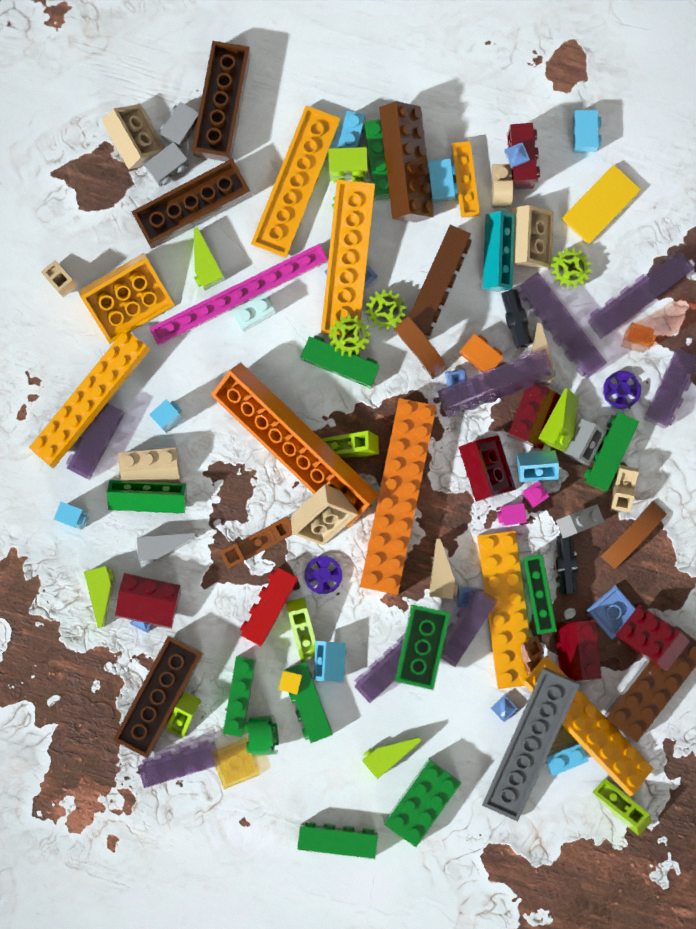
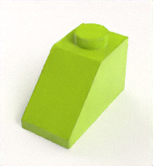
(183, 714)

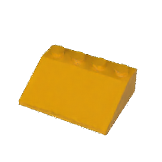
(126, 298)

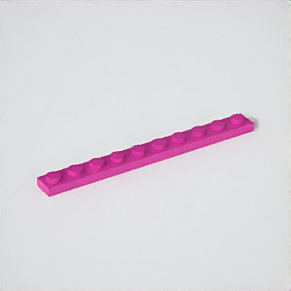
(238, 294)

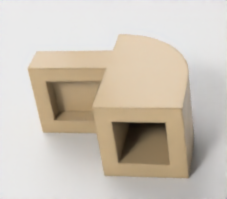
(502, 185)
(59, 278)
(623, 488)

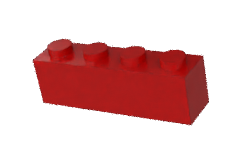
(269, 607)

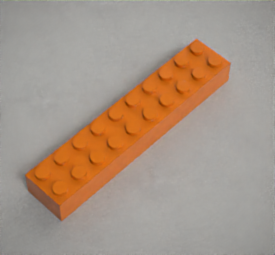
(290, 438)
(398, 496)

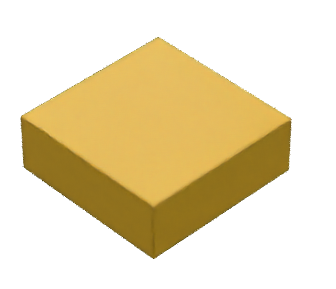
(290, 682)

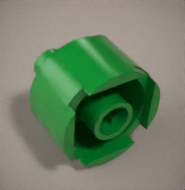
(261, 735)

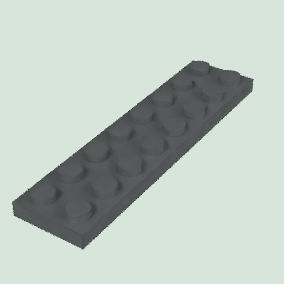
(530, 743)

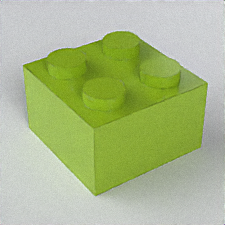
(348, 164)

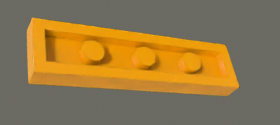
(465, 179)

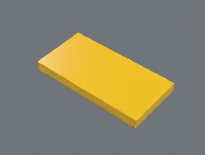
(601, 204)

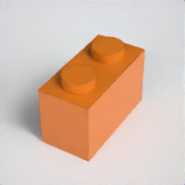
(481, 354)

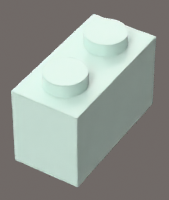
(253, 313)

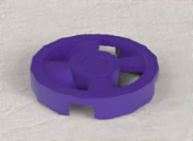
(622, 389)
(323, 575)

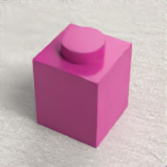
(535, 494)
(512, 514)

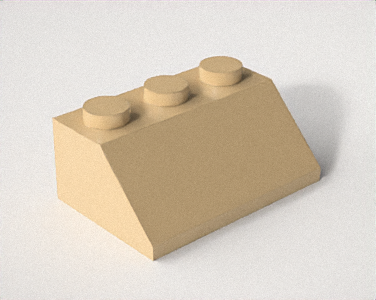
(133, 135)
(532, 237)
(150, 465)
(322, 515)

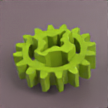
(565, 264)
(375, 316)
(355, 341)

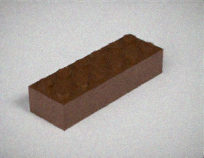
(221, 101)
(406, 162)
(191, 203)
(440, 278)
(650, 693)
(158, 696)

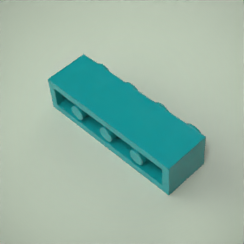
(498, 251)

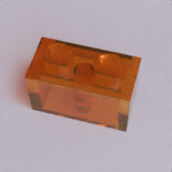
(638, 337)

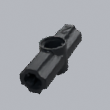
(516, 318)
(566, 565)

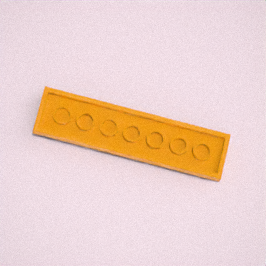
(295, 182)
(348, 252)
(89, 398)
(509, 617)
(599, 737)

